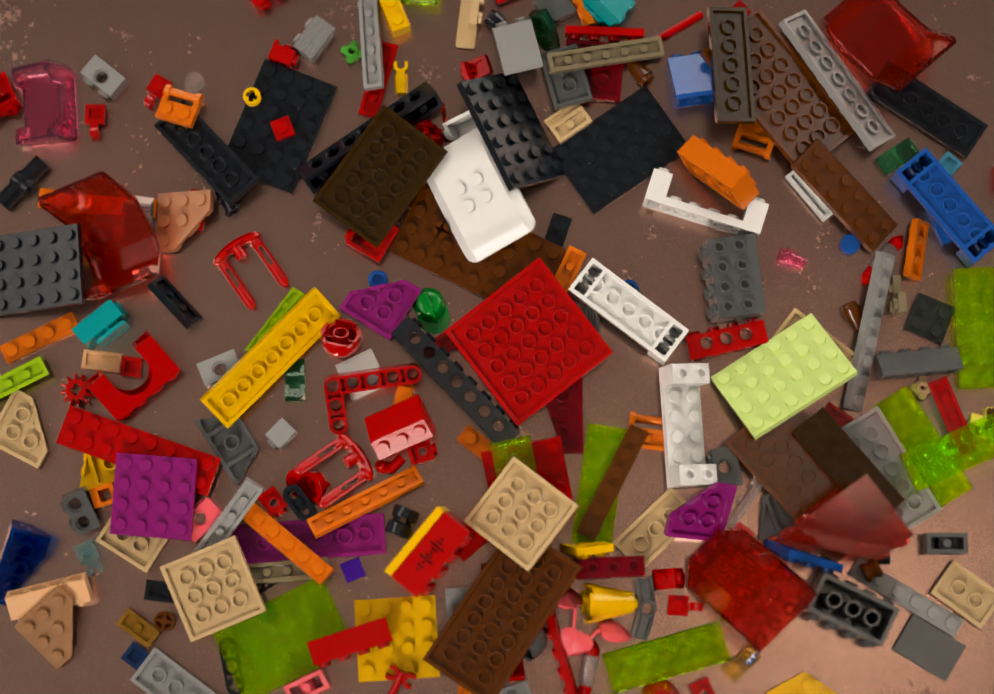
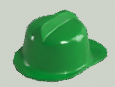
(432, 311)

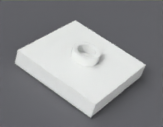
(362, 361)

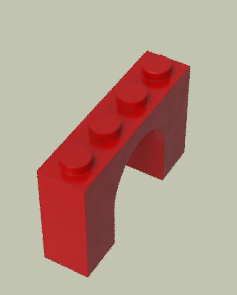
(122, 402)

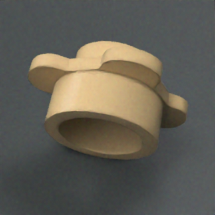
(916, 388)

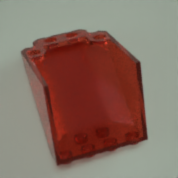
(851, 523)
(747, 587)

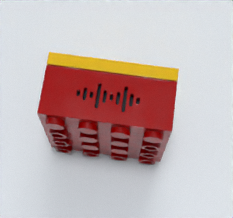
(430, 552)

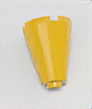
(606, 602)

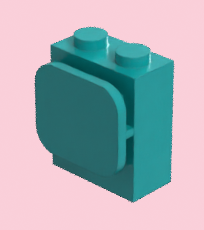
(608, 10)
(103, 325)

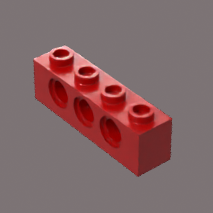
(697, 352)

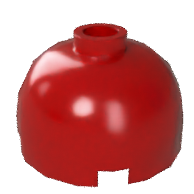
(340, 338)

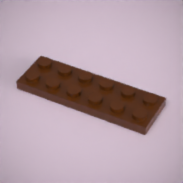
(843, 195)

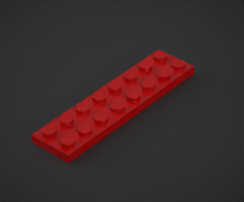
(106, 438)

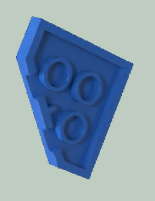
(799, 556)

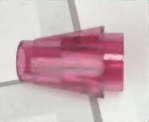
(790, 258)

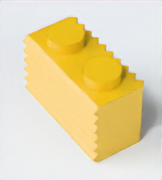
(395, 17)

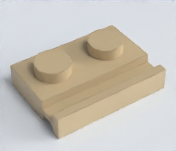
(568, 122)

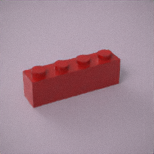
(350, 641)

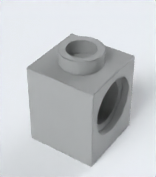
(280, 434)

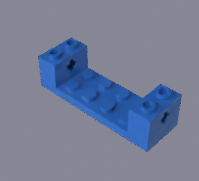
(947, 205)

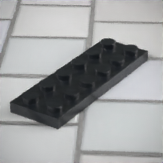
(932, 114)
(210, 158)

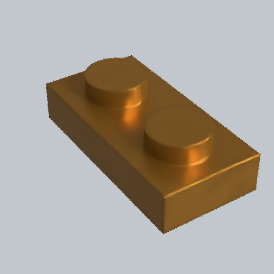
(138, 628)

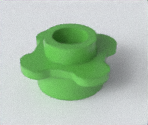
(350, 58)

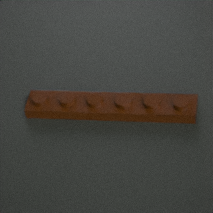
(612, 482)

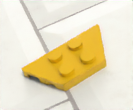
(96, 472)
(801, 684)

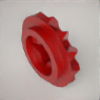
(426, 127)

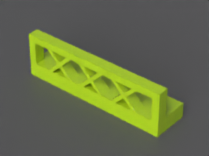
(286, 305)
(23, 376)

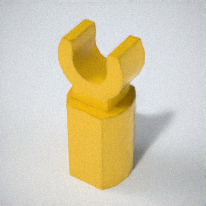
(401, 79)

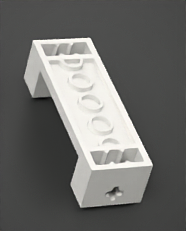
(656, 199)
(628, 310)
(684, 425)

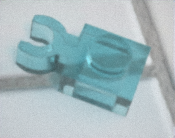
(88, 553)

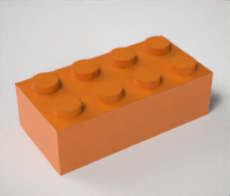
(718, 171)

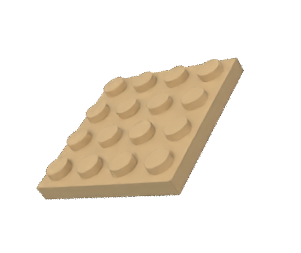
(521, 514)
(213, 588)

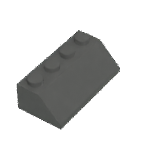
(917, 363)

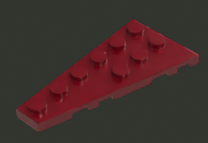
(567, 418)

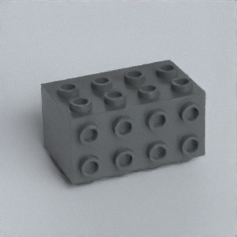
(732, 278)
(851, 610)

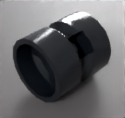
(398, 528)

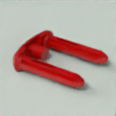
(237, 248)
(355, 456)

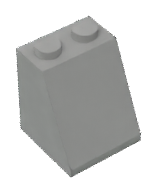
(517, 46)

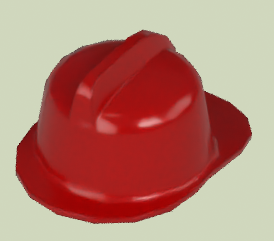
(311, 483)

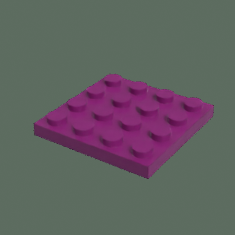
(154, 496)

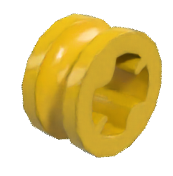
(252, 103)

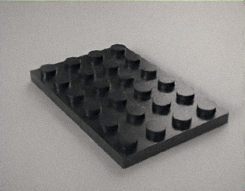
(282, 94)
(511, 130)
(619, 150)
(41, 270)

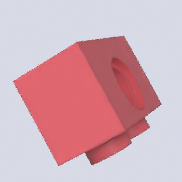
(211, 511)
(309, 684)

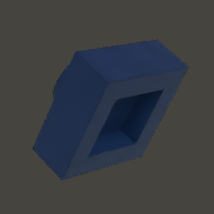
(135, 655)

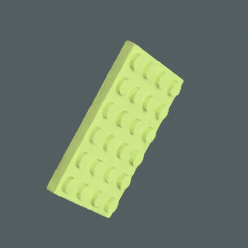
(783, 376)

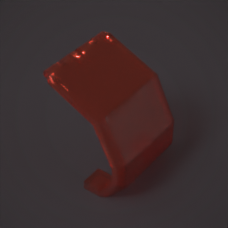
(885, 40)
(114, 232)

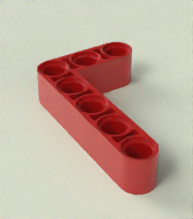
(363, 385)

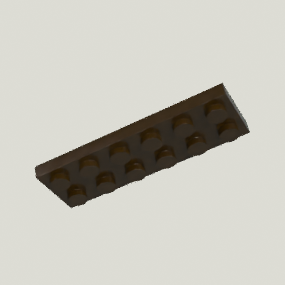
(731, 65)
(840, 455)

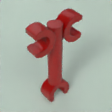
(399, 677)

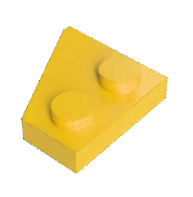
(583, 549)

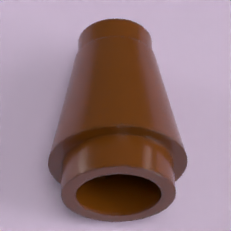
(641, 73)
(852, 314)

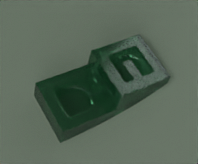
(547, 32)
(897, 156)
(295, 382)

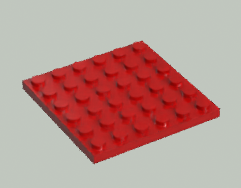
(528, 341)

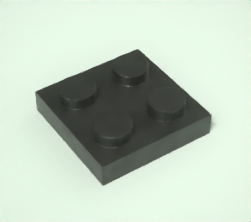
(929, 318)

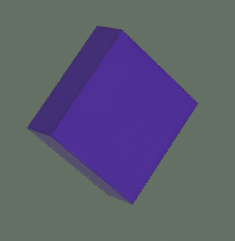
(353, 570)

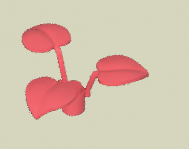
(576, 641)

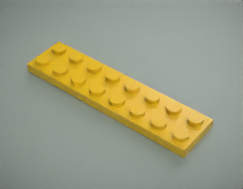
(269, 358)

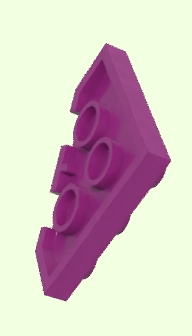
(382, 305)
(702, 514)

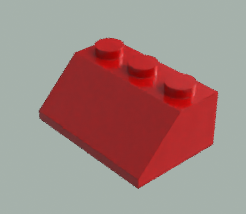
(399, 426)

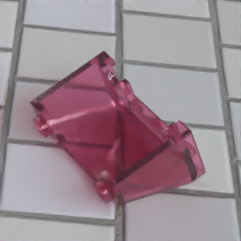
(48, 103)

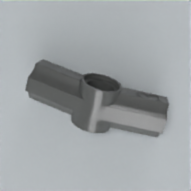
(644, 622)

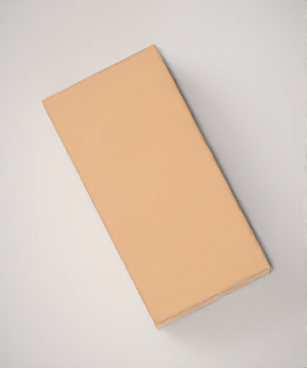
(103, 360)

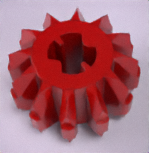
(71, 386)

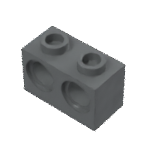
(85, 509)

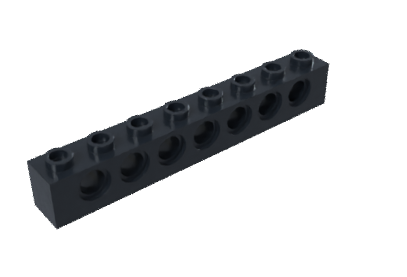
(411, 107)
(411, 326)

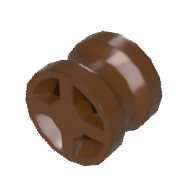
(871, 570)
(161, 620)

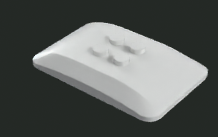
(477, 200)

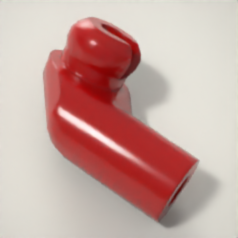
(387, 467)

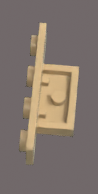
(468, 22)

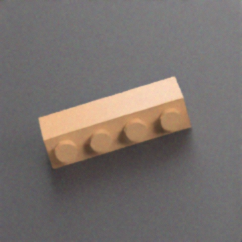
(25, 599)

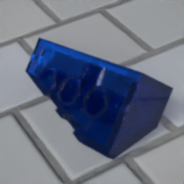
(20, 555)

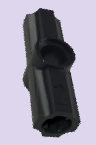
(22, 182)

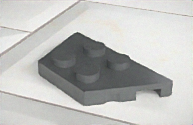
(231, 444)
(772, 518)

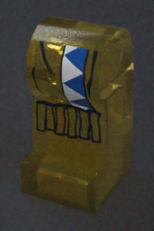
(741, 664)

